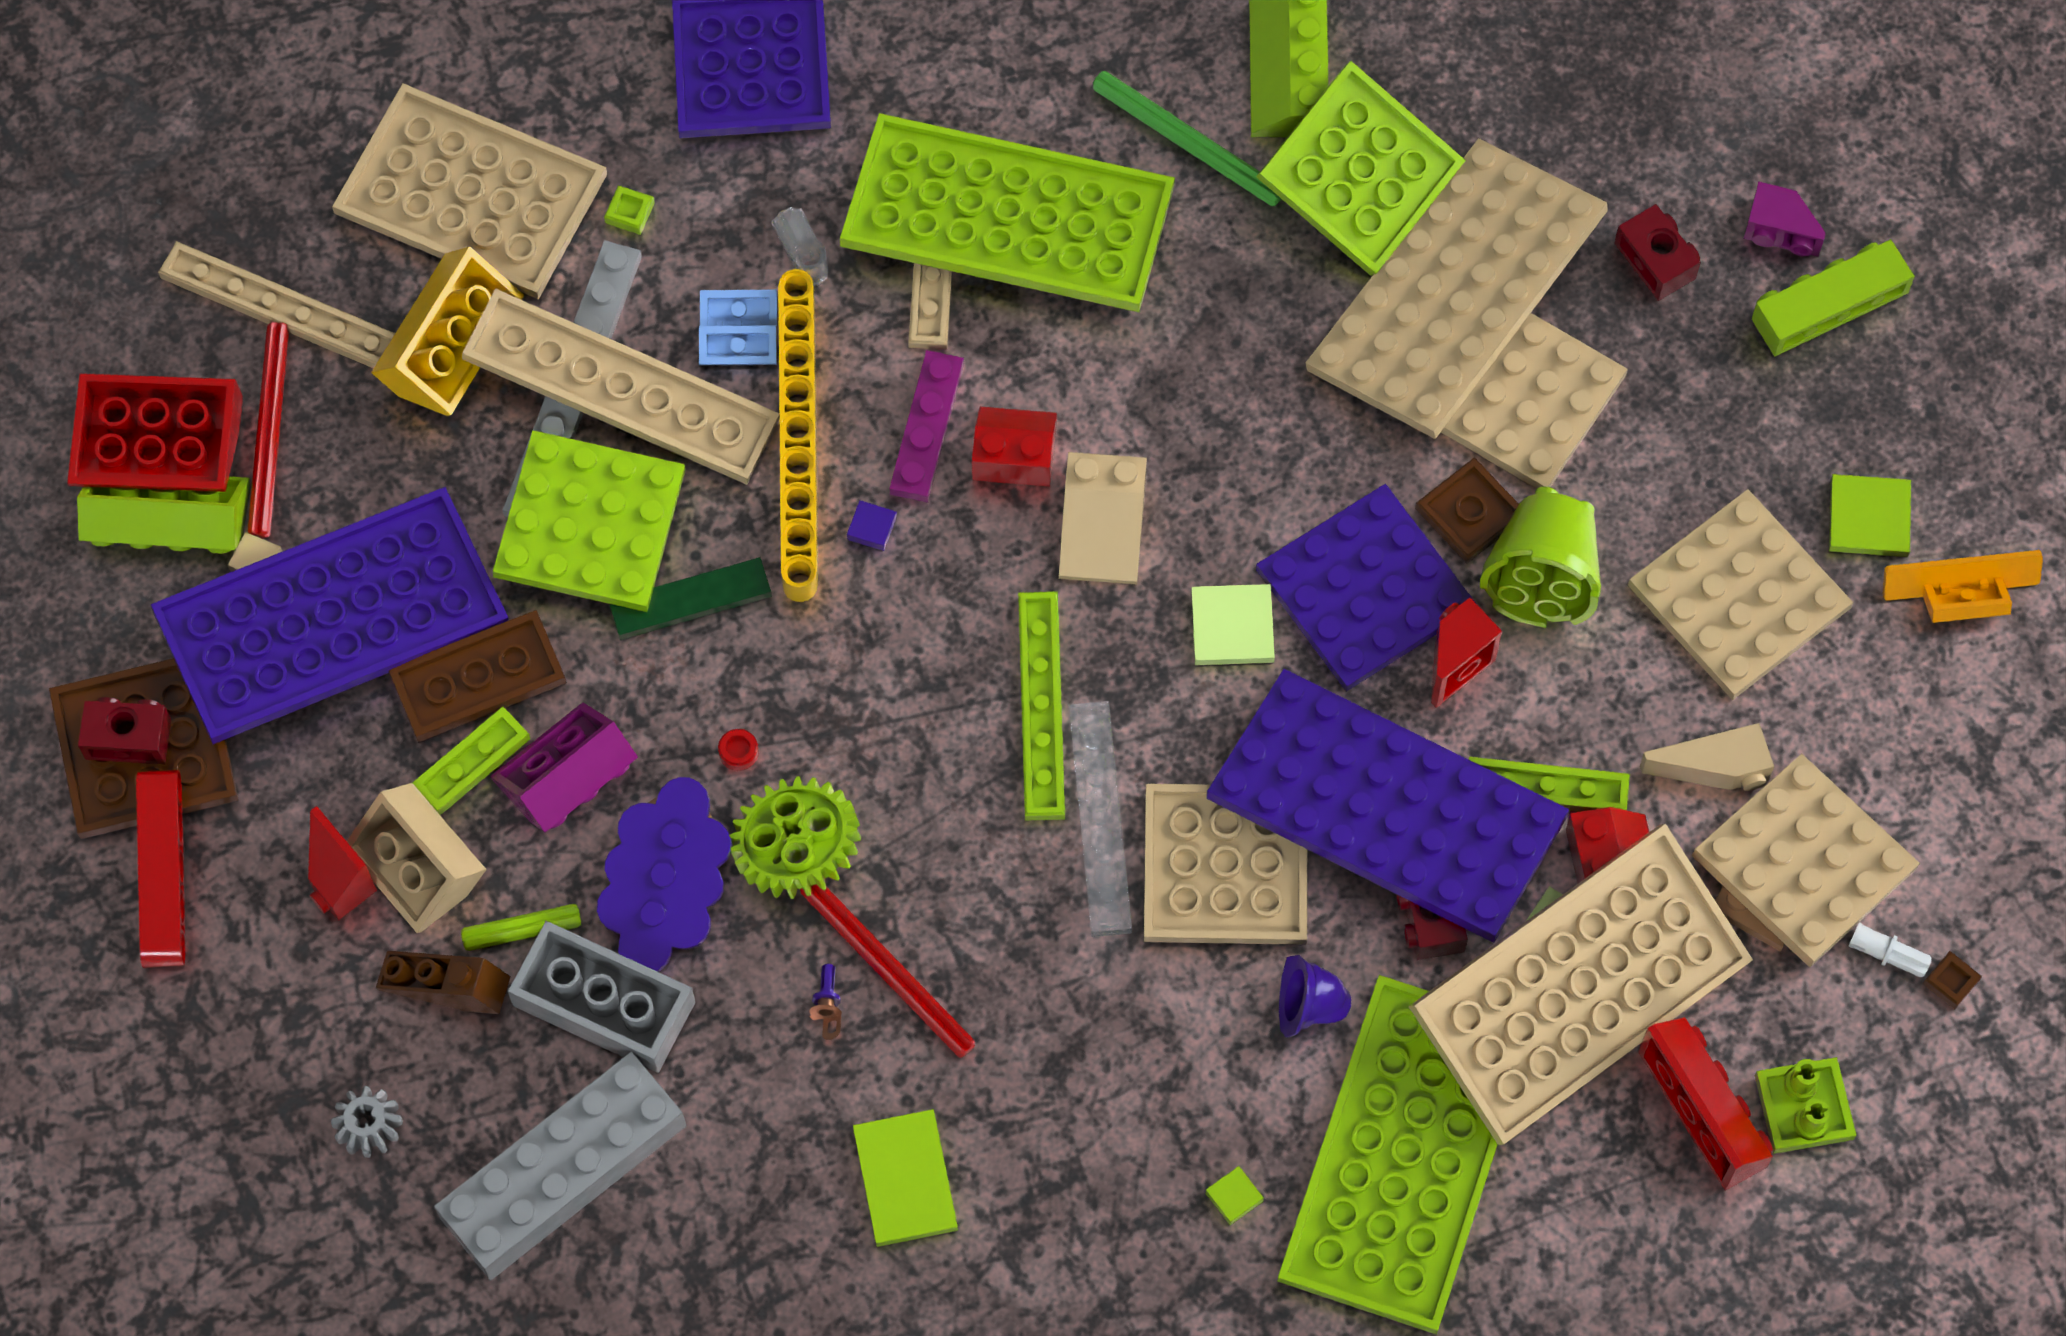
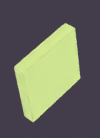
(1232, 624)

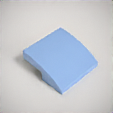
(738, 327)

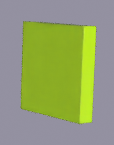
(1870, 515)

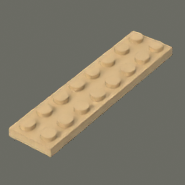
(620, 386)

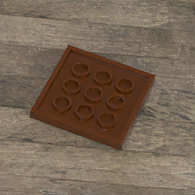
(106, 790)

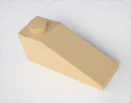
(1718, 760)

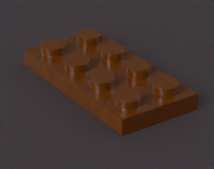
(477, 676)

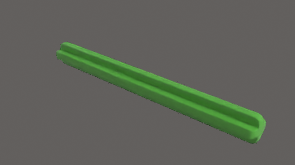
(1183, 135)

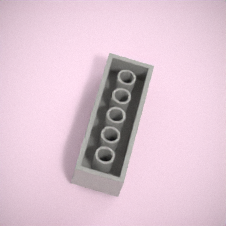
(560, 1165)

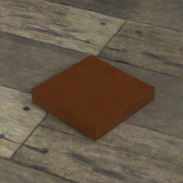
(1468, 509)

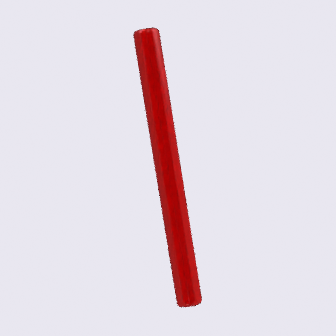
(268, 430)
(891, 970)

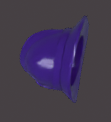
(1310, 996)

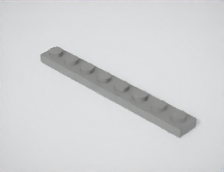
(599, 313)

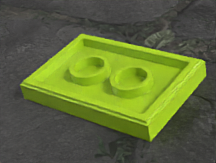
(905, 1178)

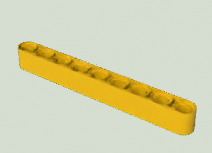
(797, 450)

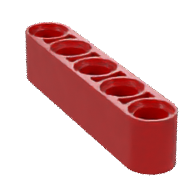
(160, 869)

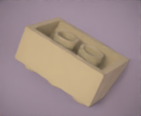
(414, 856)

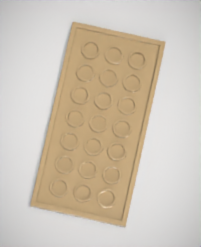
(1457, 288)
(1580, 984)

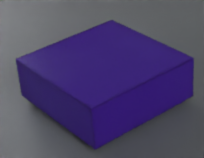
(871, 525)

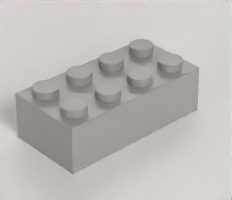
(601, 996)

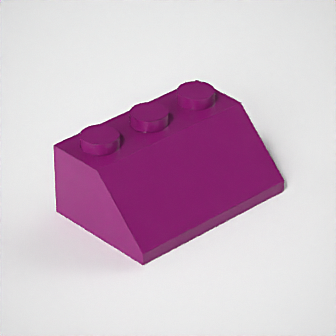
(565, 767)

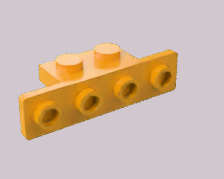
(1964, 585)

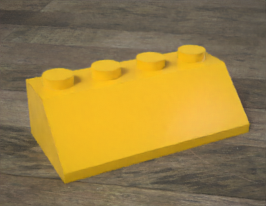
(426, 351)

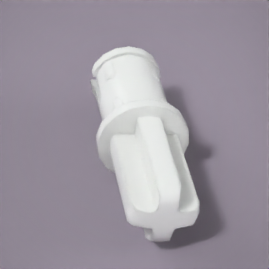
(1890, 950)

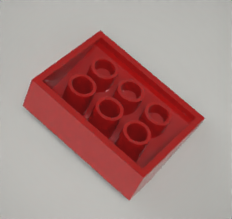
(154, 432)

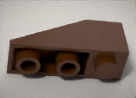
(445, 980)

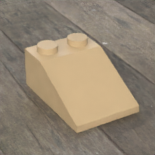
(1102, 518)

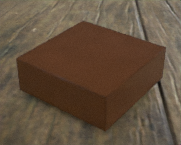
(1952, 980)

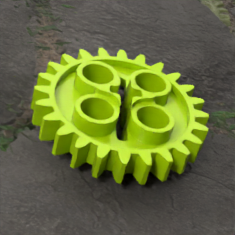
(795, 837)

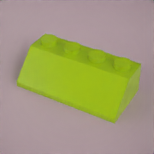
(1286, 62)
(165, 517)

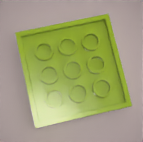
(1360, 168)
(589, 521)

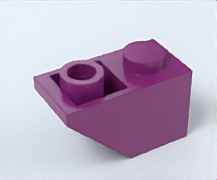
(1783, 221)

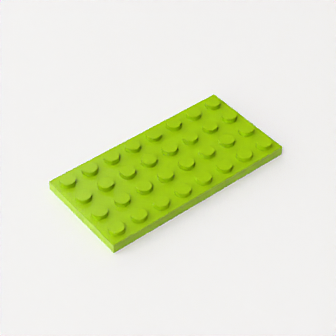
(1008, 212)
(1392, 1175)

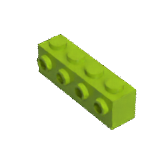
(1832, 296)

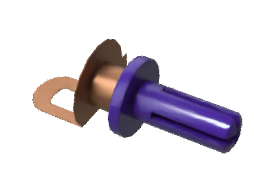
(827, 1002)

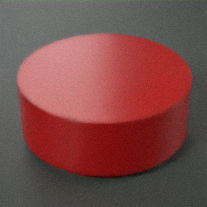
(738, 749)

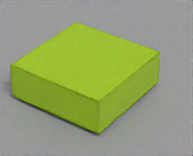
(629, 210)
(1234, 1195)

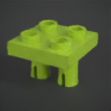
(1805, 1105)

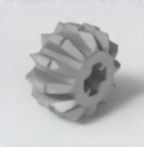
(370, 1136)

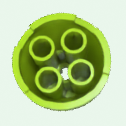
(1545, 561)

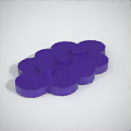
(664, 874)

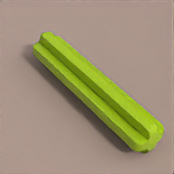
(518, 927)

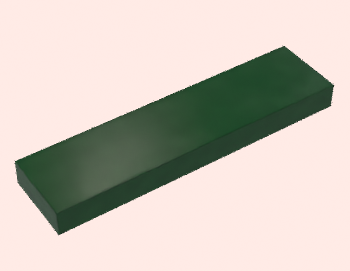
(695, 598)

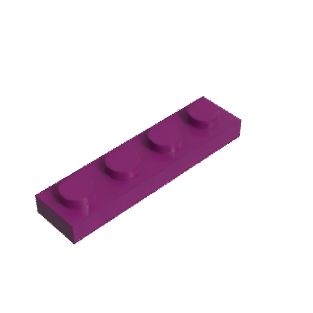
(926, 426)

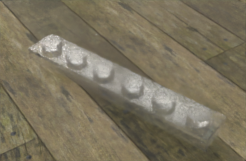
(1100, 819)

